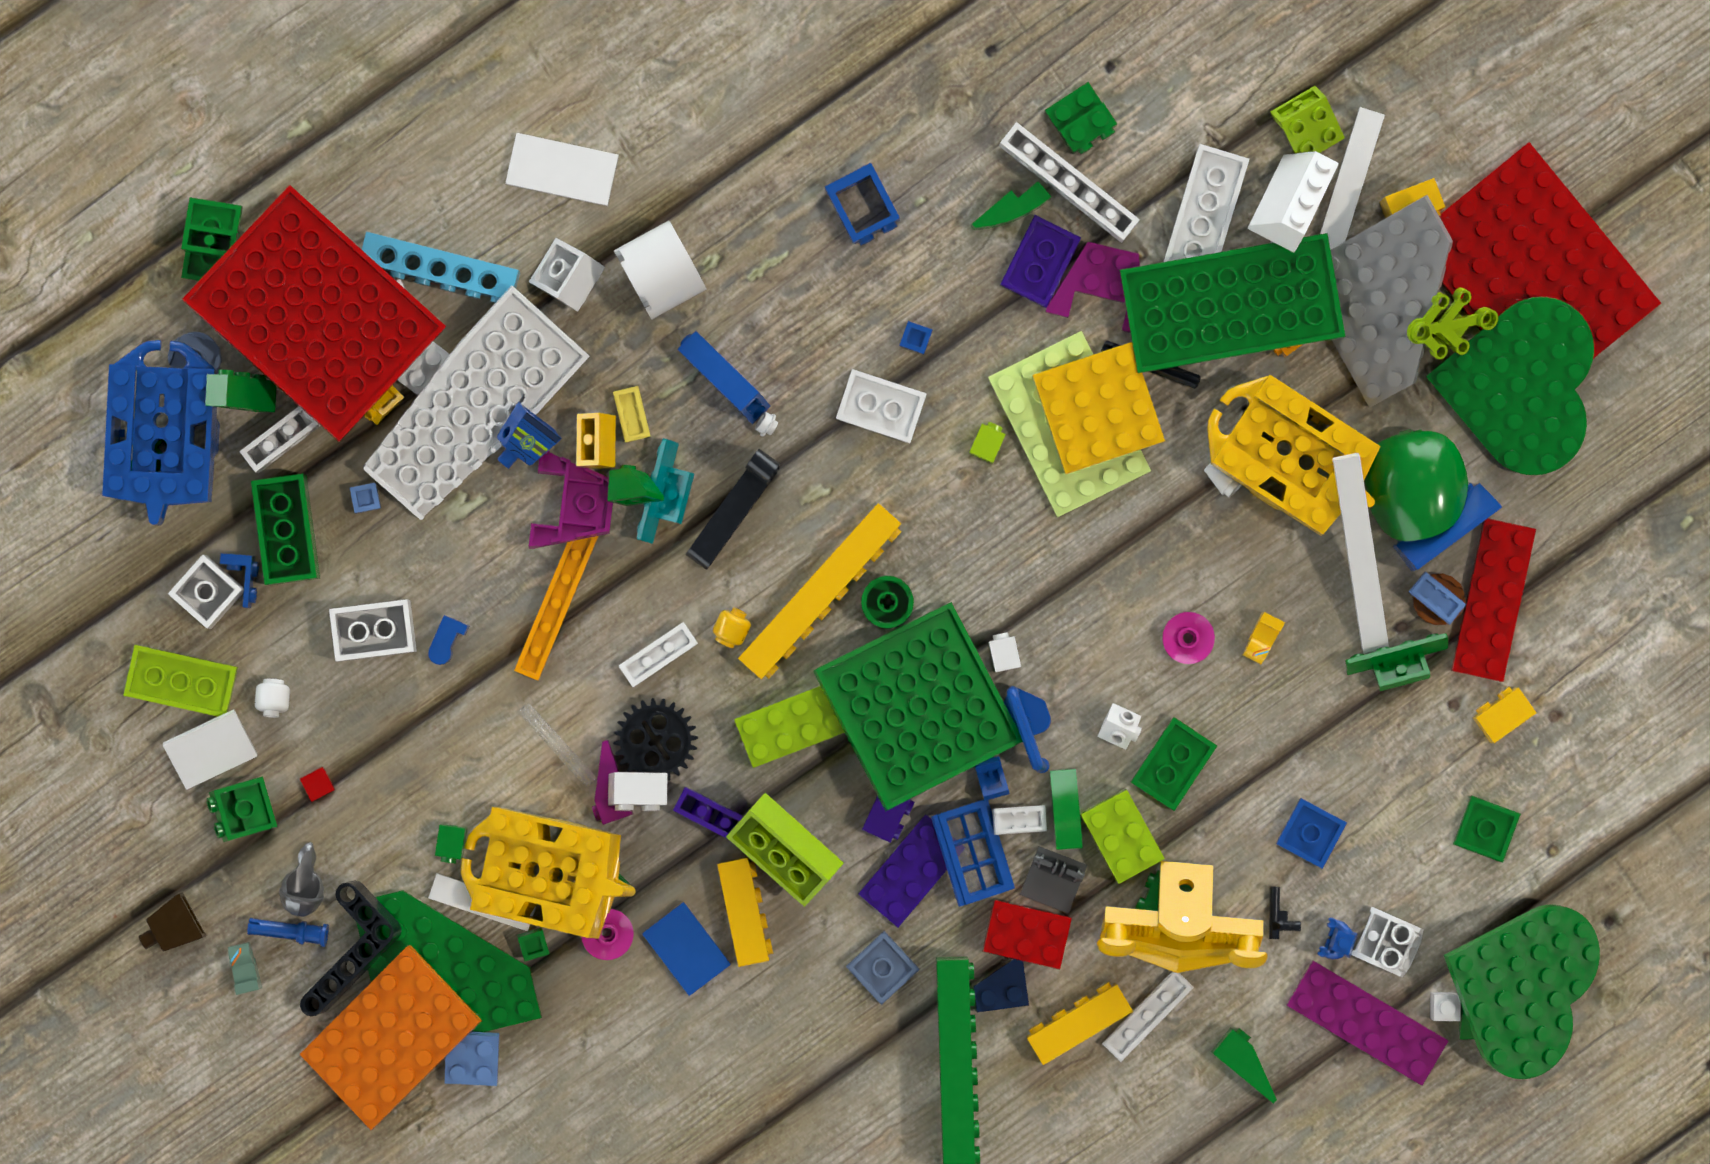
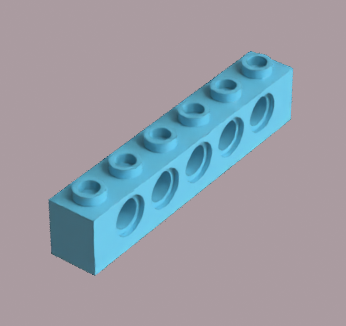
(375, 245)

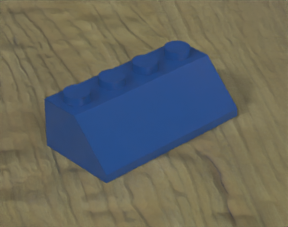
(1477, 508)

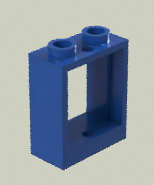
(851, 180)

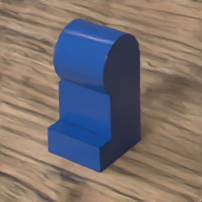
(445, 637)

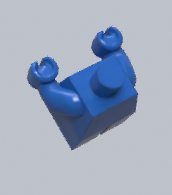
(1340, 942)

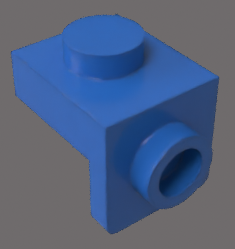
(992, 779)

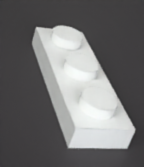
(658, 654)

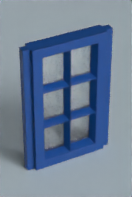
(972, 852)

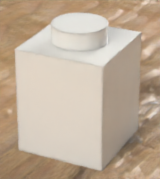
(1004, 652)
(1445, 1007)

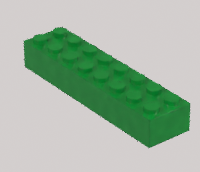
(955, 1060)

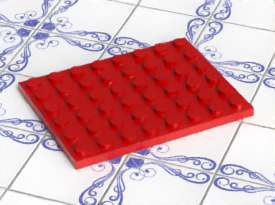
(1531, 238)
(314, 313)

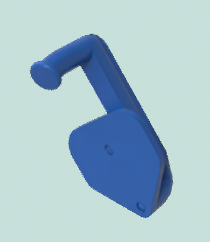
(1030, 718)

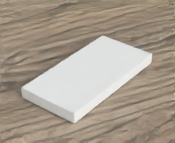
(562, 169)

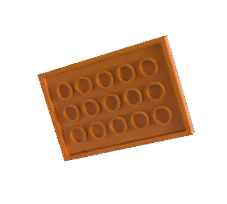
(390, 1037)

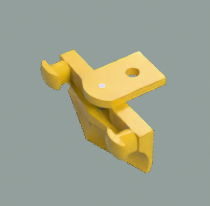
(1183, 930)

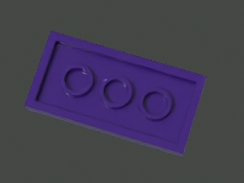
(907, 874)

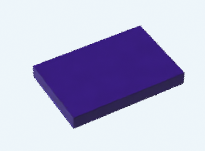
(1040, 261)

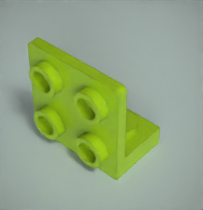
(1308, 122)

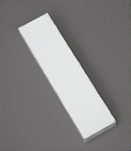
(454, 893)
(1147, 1015)

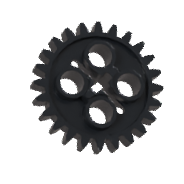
(676, 726)

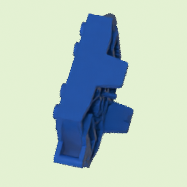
(185, 468)

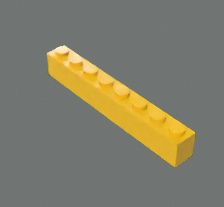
(819, 591)

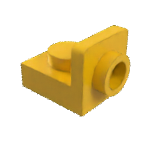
(384, 405)

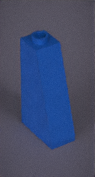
(723, 377)

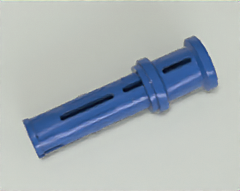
(300, 932)

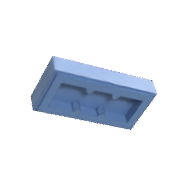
(1437, 598)

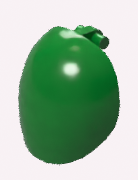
(1417, 485)

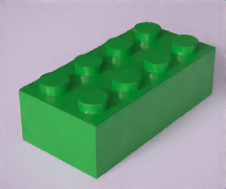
(285, 529)

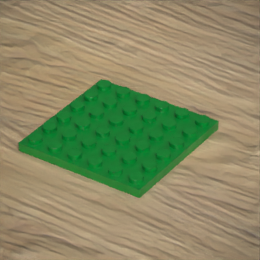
(918, 706)

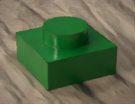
(533, 944)

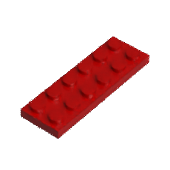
(1493, 600)

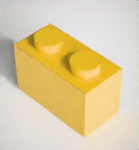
(596, 440)
(1504, 714)

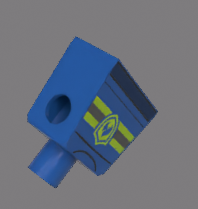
(525, 437)

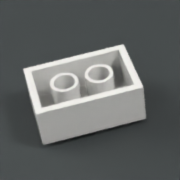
(372, 630)

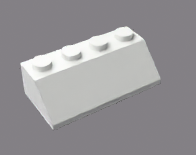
(1293, 198)

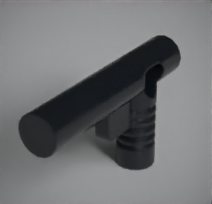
(1278, 916)

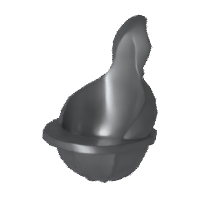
(302, 887)

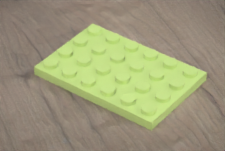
(1027, 417)

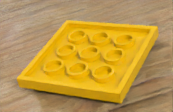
(1098, 408)

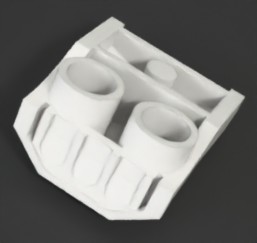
(1388, 942)

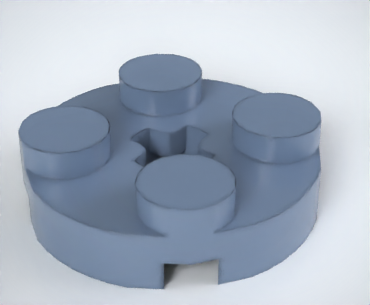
(199, 342)

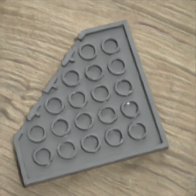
(1383, 286)

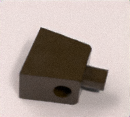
(172, 925)

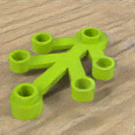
(1483, 317)

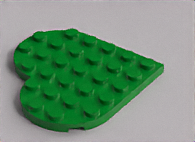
(1522, 383)
(1521, 987)

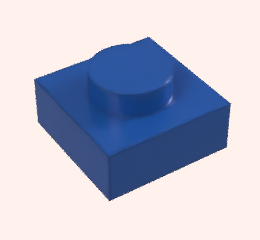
(916, 337)

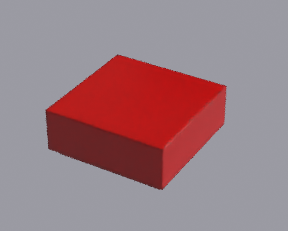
(317, 784)

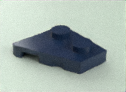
(1002, 988)

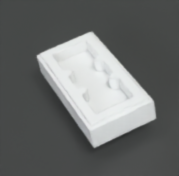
(1019, 820)

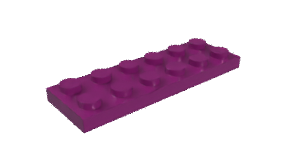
(1367, 1022)

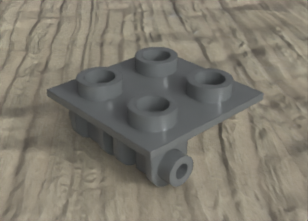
(1053, 879)

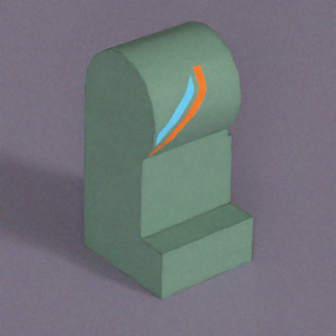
(244, 968)

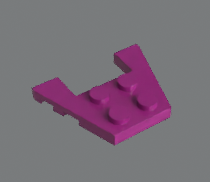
(1096, 275)
(583, 507)

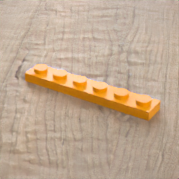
(555, 607)

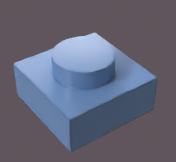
(365, 498)

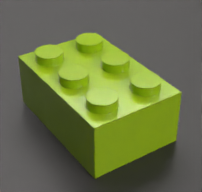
(1122, 836)

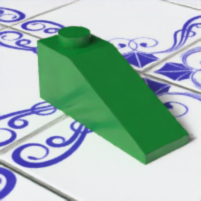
(1241, 1057)

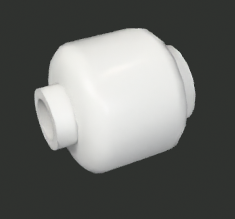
(272, 697)

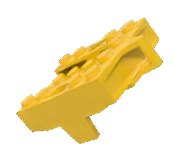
(1253, 459)
(582, 853)

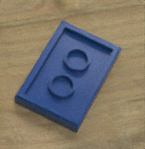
(686, 948)

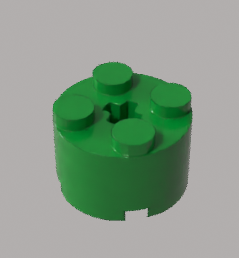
(878, 590)

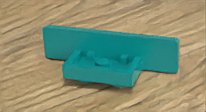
(675, 487)

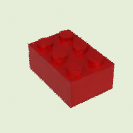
(1026, 934)

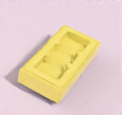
(631, 414)

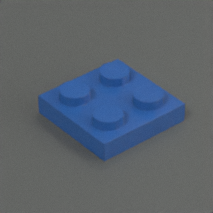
(1311, 833)

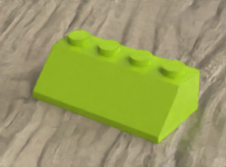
(785, 849)

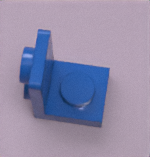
(235, 562)

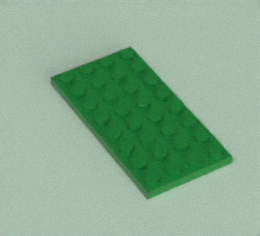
(1232, 303)

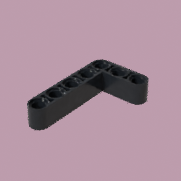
(734, 509)
(356, 953)

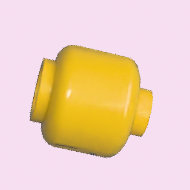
(731, 627)

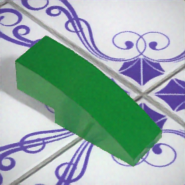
(1012, 208)
(1066, 809)

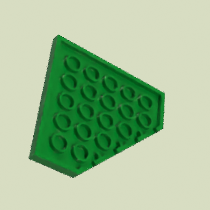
(480, 973)

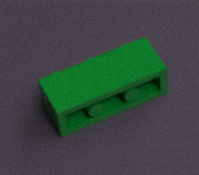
(240, 392)

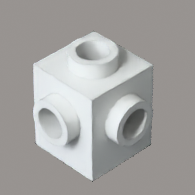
(1120, 726)

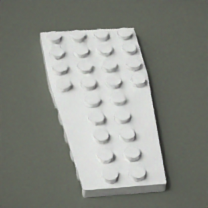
(457, 416)

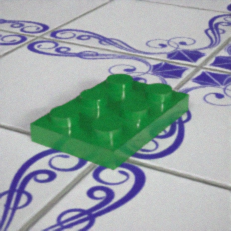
(1173, 763)

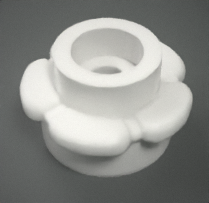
(766, 424)

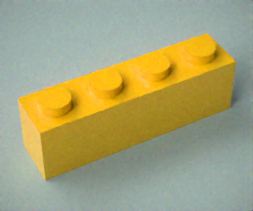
(743, 911)
(1079, 1023)

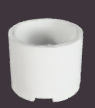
(660, 269)

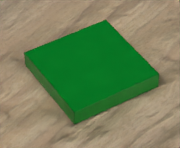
(1486, 829)

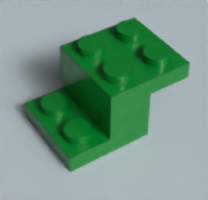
(208, 235)

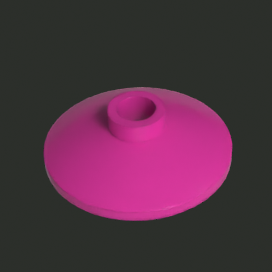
(1202, 635)
(616, 943)

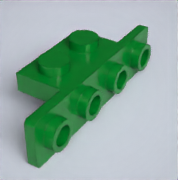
(1400, 663)

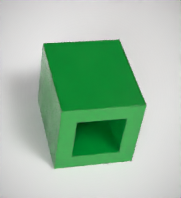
(450, 843)

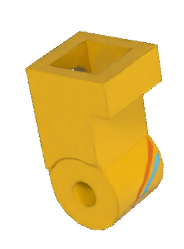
(1262, 637)

